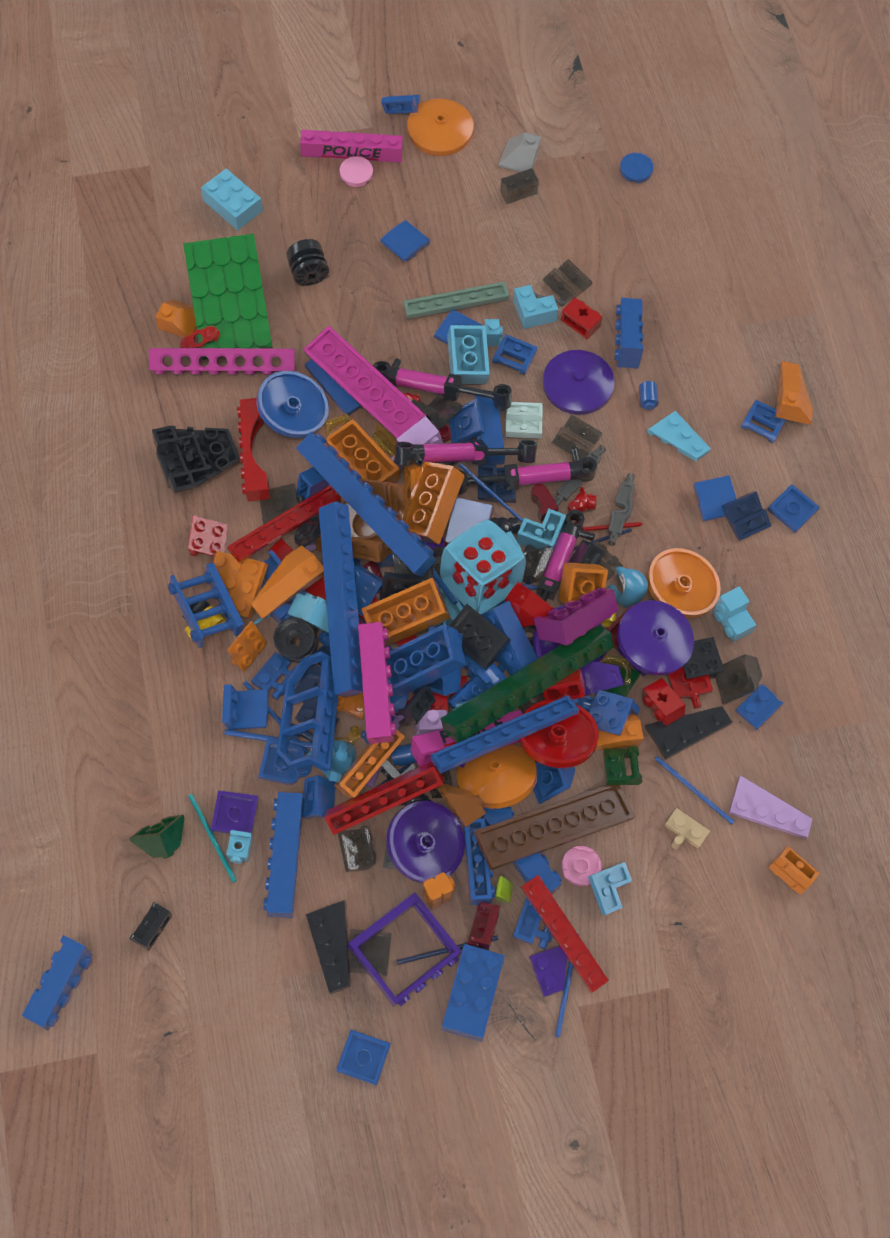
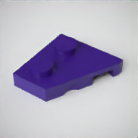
(601, 677)
(550, 970)

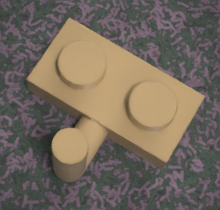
(686, 829)

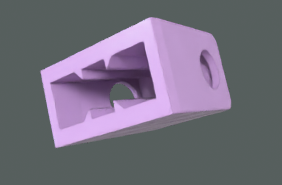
(430, 722)

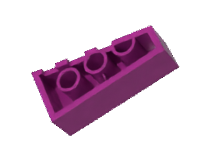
(577, 617)

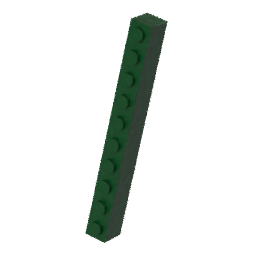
(525, 684)

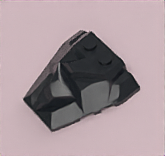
(192, 455)

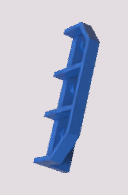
(325, 715)

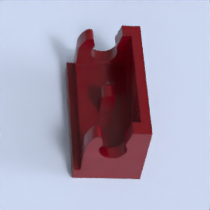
(484, 926)

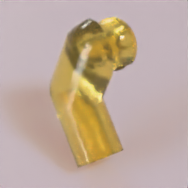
(353, 736)

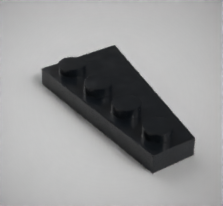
(687, 730)
(331, 943)

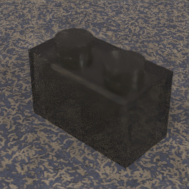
(519, 186)

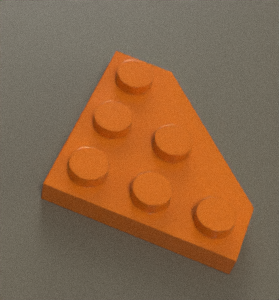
(241, 580)

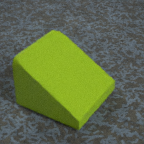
(503, 890)

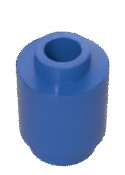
(402, 755)

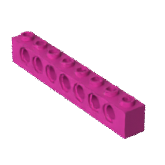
(157, 357)

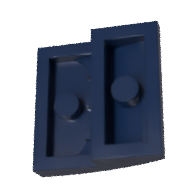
(498, 488)
(746, 515)

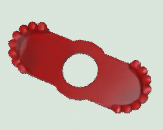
(209, 334)

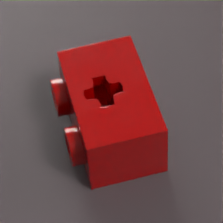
(581, 318)
(570, 686)
(663, 702)

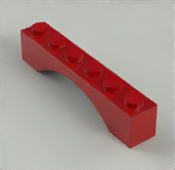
(256, 480)

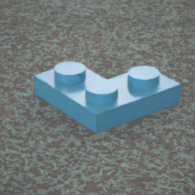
(605, 884)

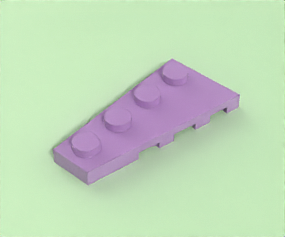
(766, 809)

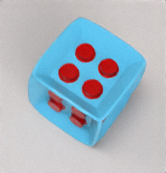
(482, 566)

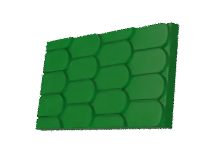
(228, 291)

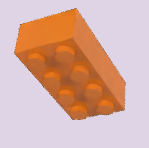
(363, 453)
(433, 500)
(409, 610)

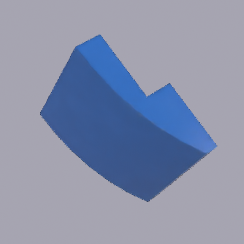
(405, 240)
(713, 495)

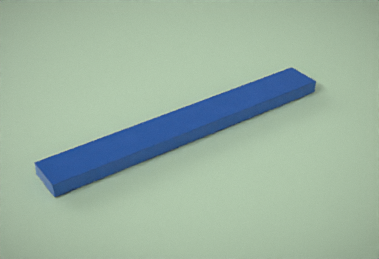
(504, 734)

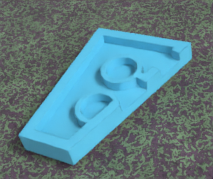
(679, 434)

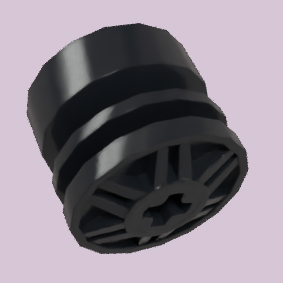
(307, 262)
(288, 632)

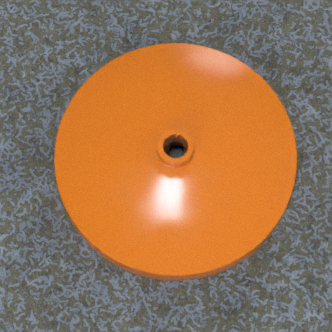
(440, 127)
(684, 582)
(499, 776)

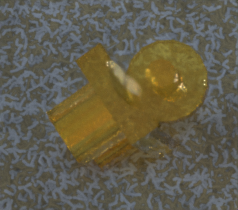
(384, 439)

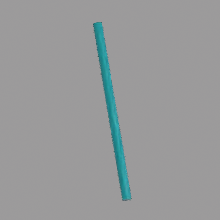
(212, 838)

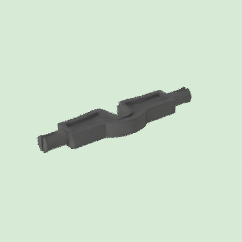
(571, 486)
(619, 517)

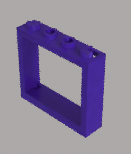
(385, 921)

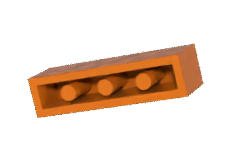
(366, 765)

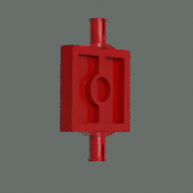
(690, 688)

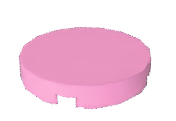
(356, 171)
(579, 864)

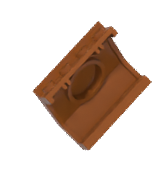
(365, 541)

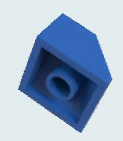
(552, 781)

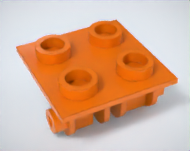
(247, 647)

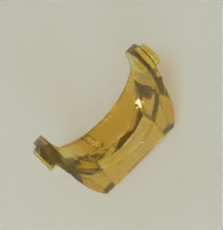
(334, 422)
(621, 661)

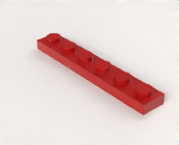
(564, 934)

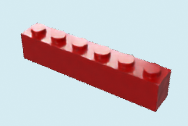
(383, 797)

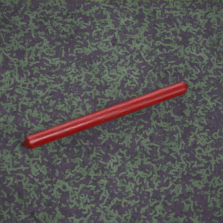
(605, 527)

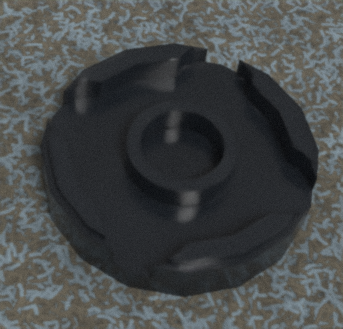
(308, 532)

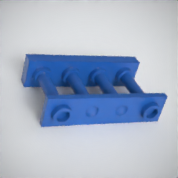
(219, 592)

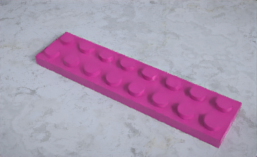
(363, 382)

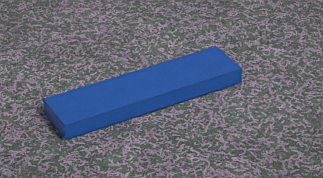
(334, 390)

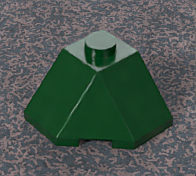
(161, 838)

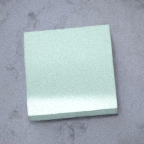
(524, 420)

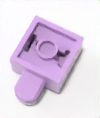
(421, 433)

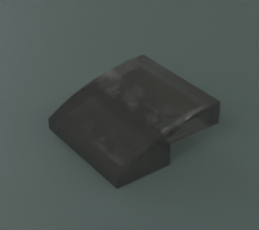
(567, 281)
(577, 435)

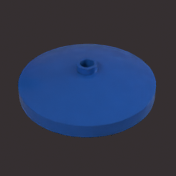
(292, 404)

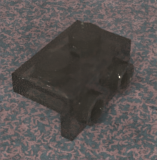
(357, 849)

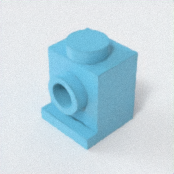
(493, 332)
(242, 854)

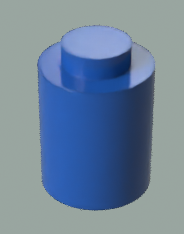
(648, 395)

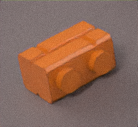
(794, 870)
(438, 890)

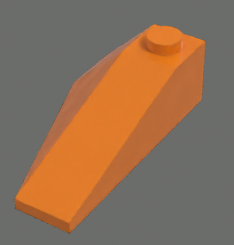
(793, 397)
(291, 577)
(630, 736)

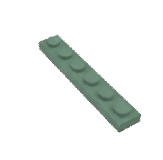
(455, 300)

